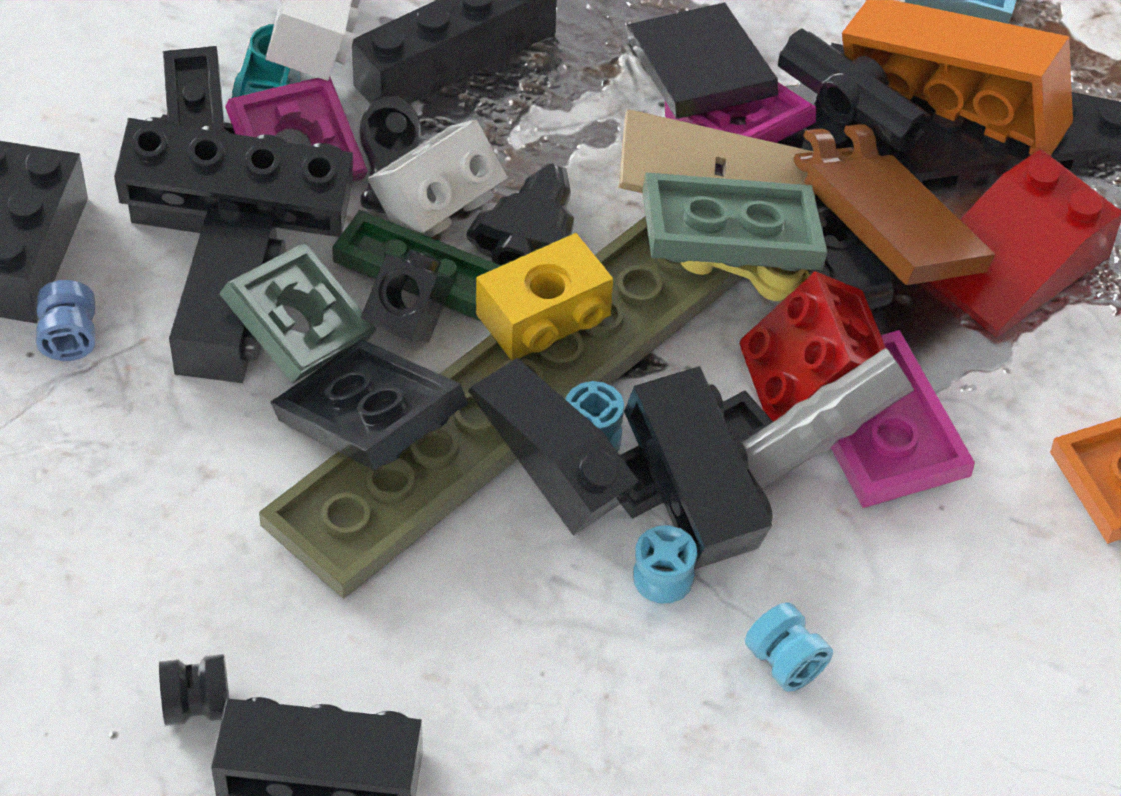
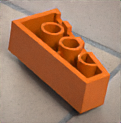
(971, 67)

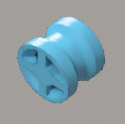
(665, 548)

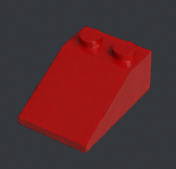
(1044, 238)

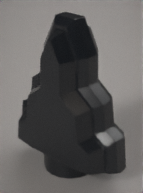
(526, 218)

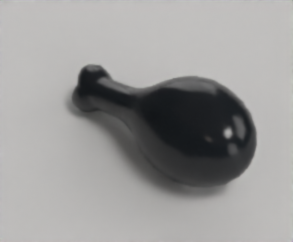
(386, 133)

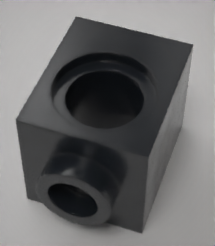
(385, 301)

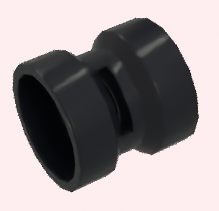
(193, 689)

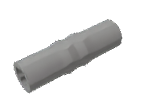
(825, 418)

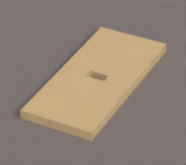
(689, 149)

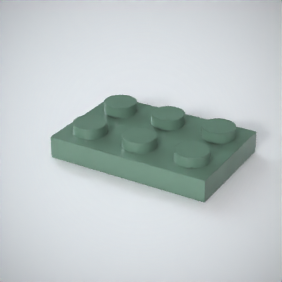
(733, 222)

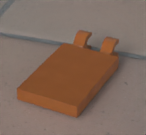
(890, 209)

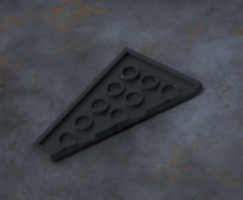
(965, 152)

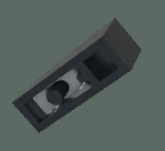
(555, 445)

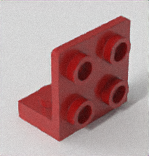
(809, 342)

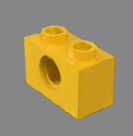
(544, 296)

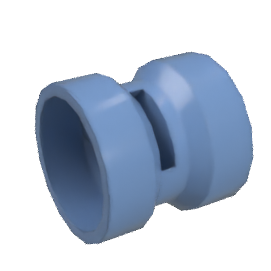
(65, 320)

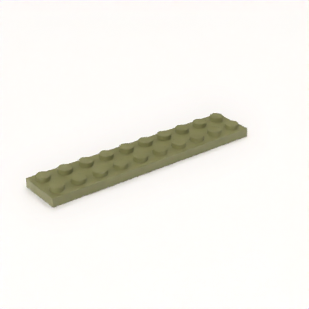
(357, 520)

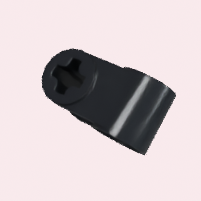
(854, 262)

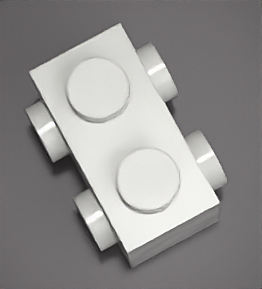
(439, 179)

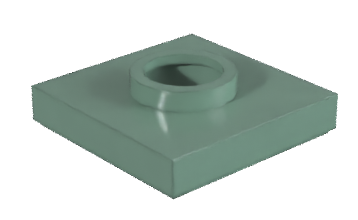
(307, 285)

